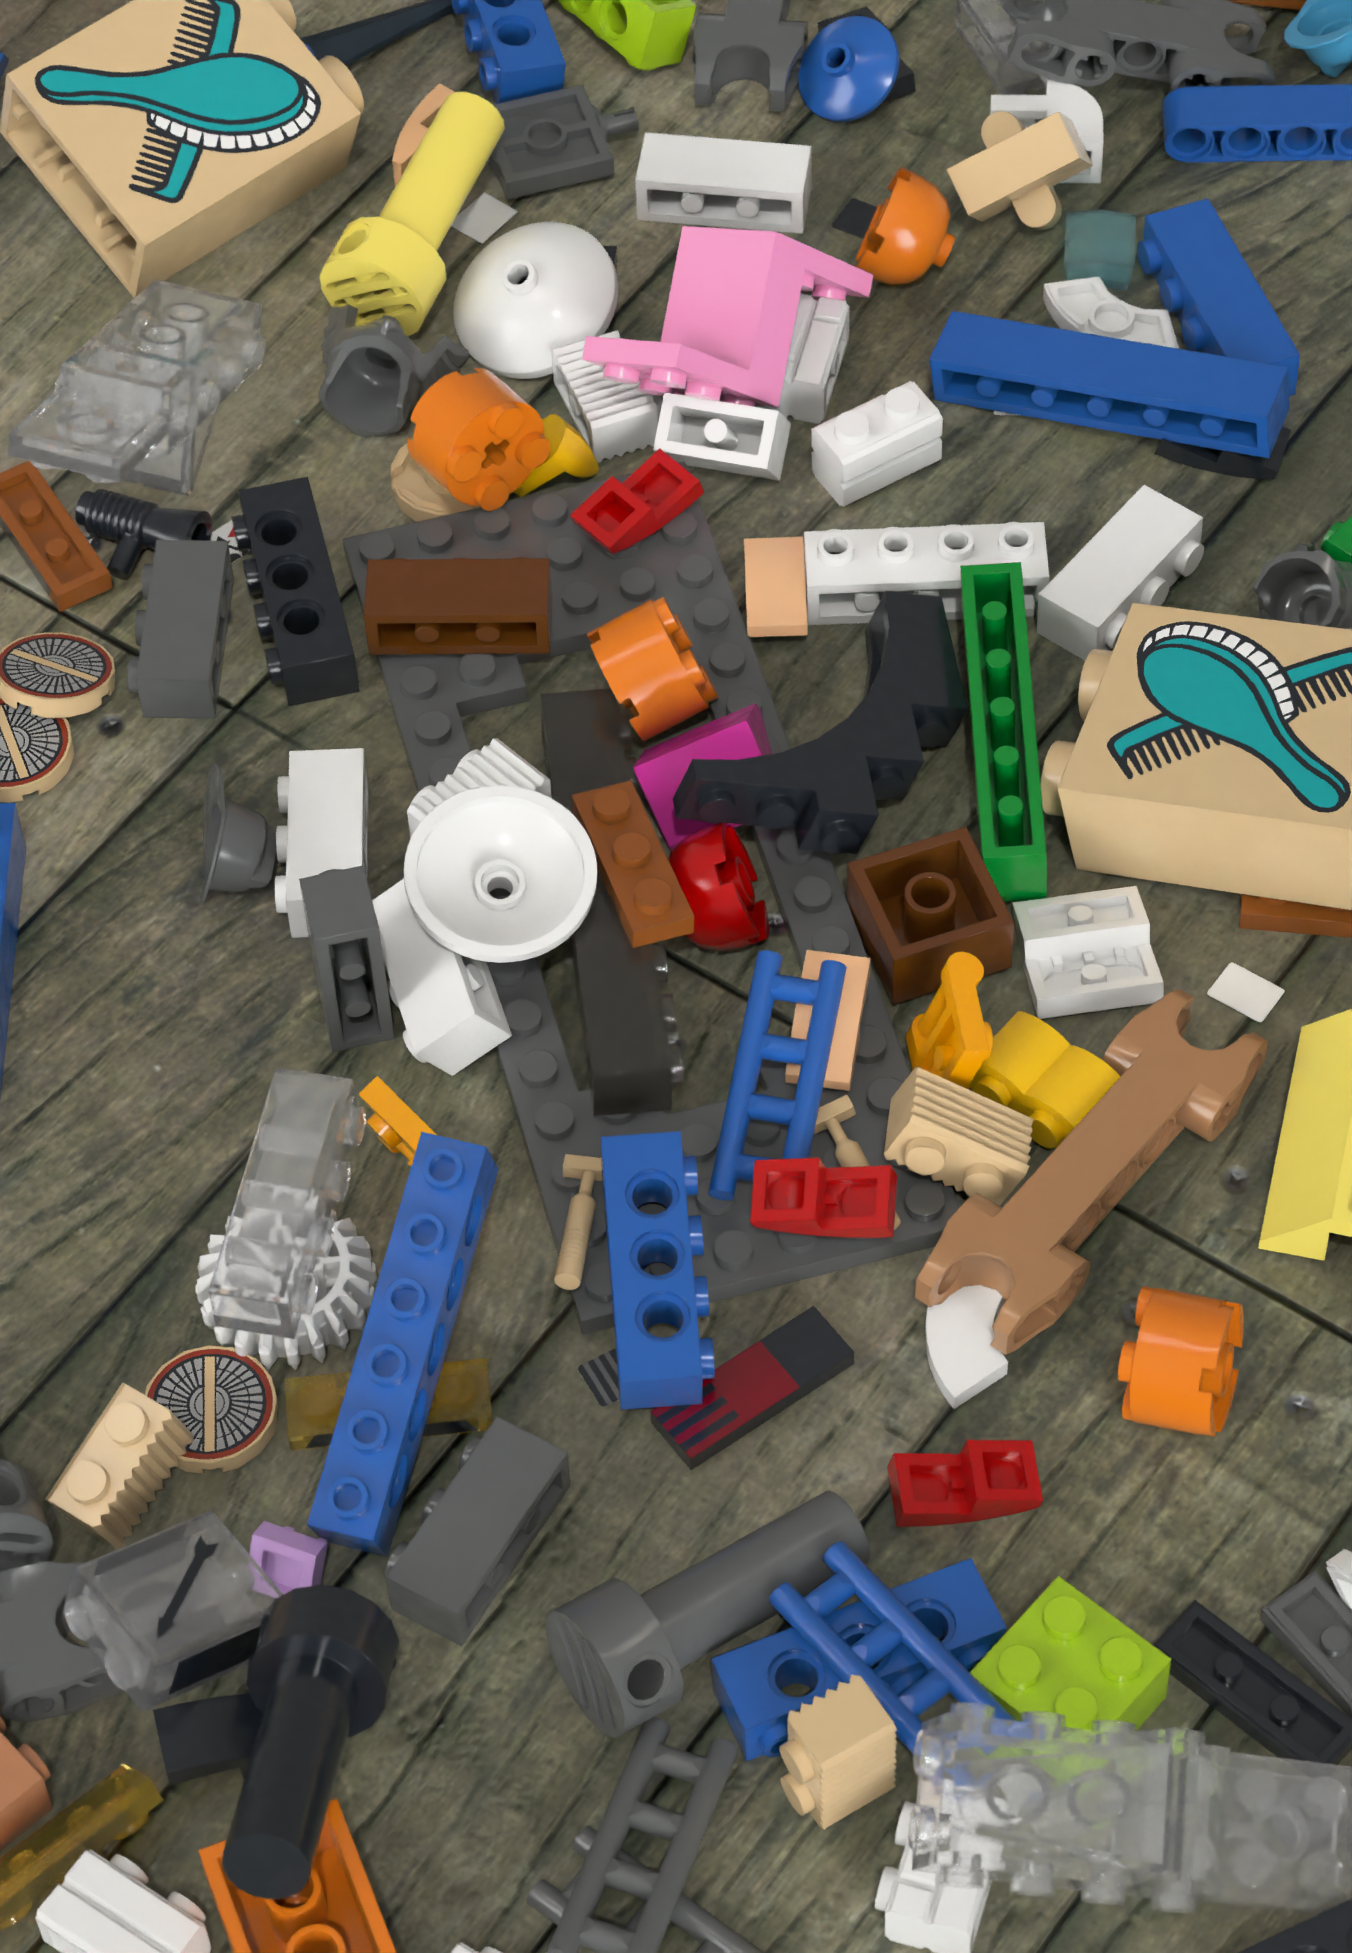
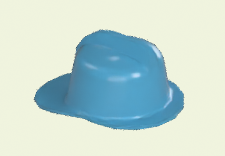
(1324, 34)

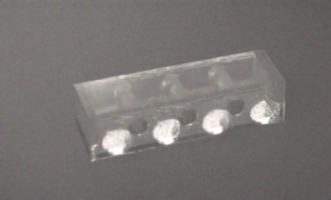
(286, 1204)

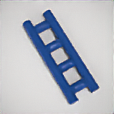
(757, 1045)
(896, 1627)

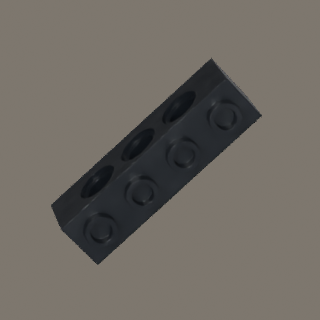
(297, 592)

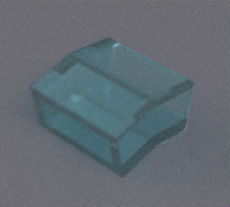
(1100, 246)

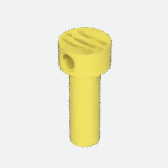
(393, 259)

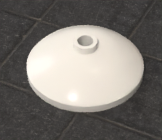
(563, 300)
(507, 842)

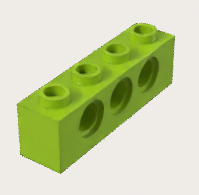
(640, 30)

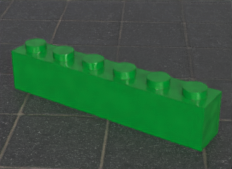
(1003, 730)

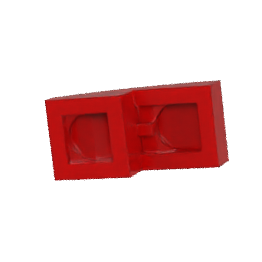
(645, 502)
(823, 1201)
(976, 1485)

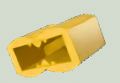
(1042, 1077)

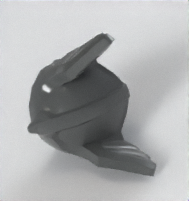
(379, 371)
(1306, 588)

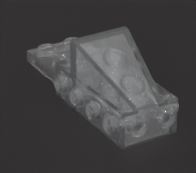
(146, 389)
(1126, 1814)

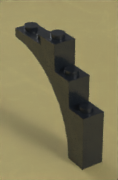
(833, 781)

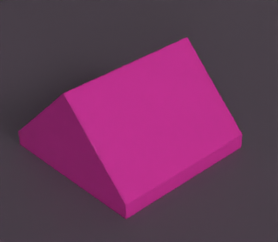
(665, 764)

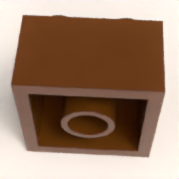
(923, 907)

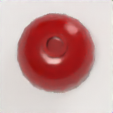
(719, 889)

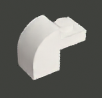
(1071, 102)

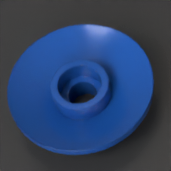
(862, 78)

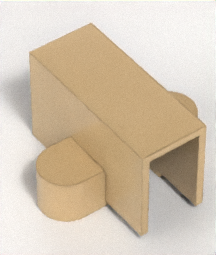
(1020, 168)

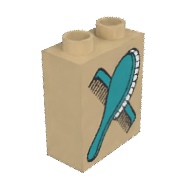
(179, 127)
(1213, 757)

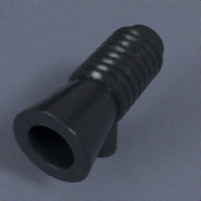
(137, 525)

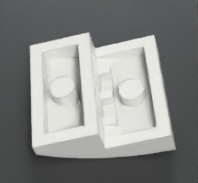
(1087, 952)

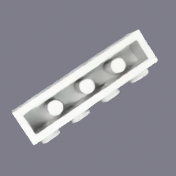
(855, 567)

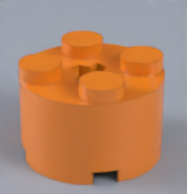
(477, 438)
(650, 669)
(1182, 1361)

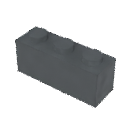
(182, 629)
(347, 957)
(477, 1530)

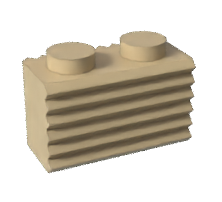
(957, 1136)
(120, 1466)
(839, 1753)

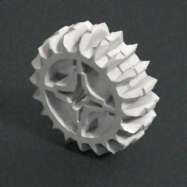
(342, 1298)

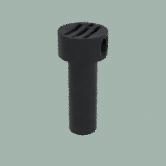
(316, 1680)

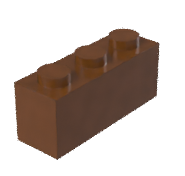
(458, 606)

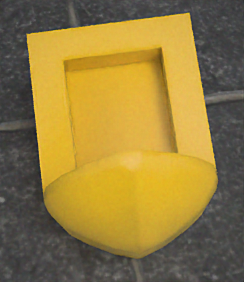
(567, 453)

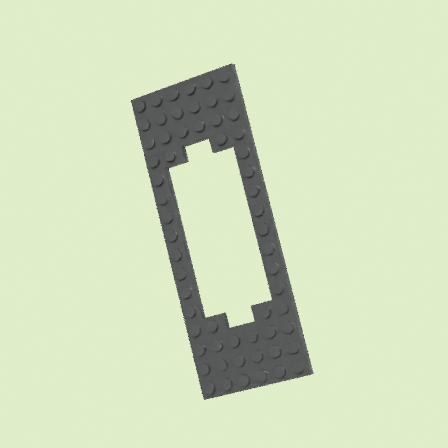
(554, 1117)

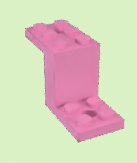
(728, 317)

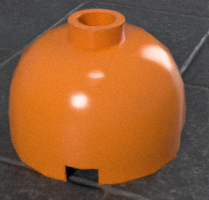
(907, 232)

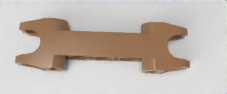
(1033, 1239)

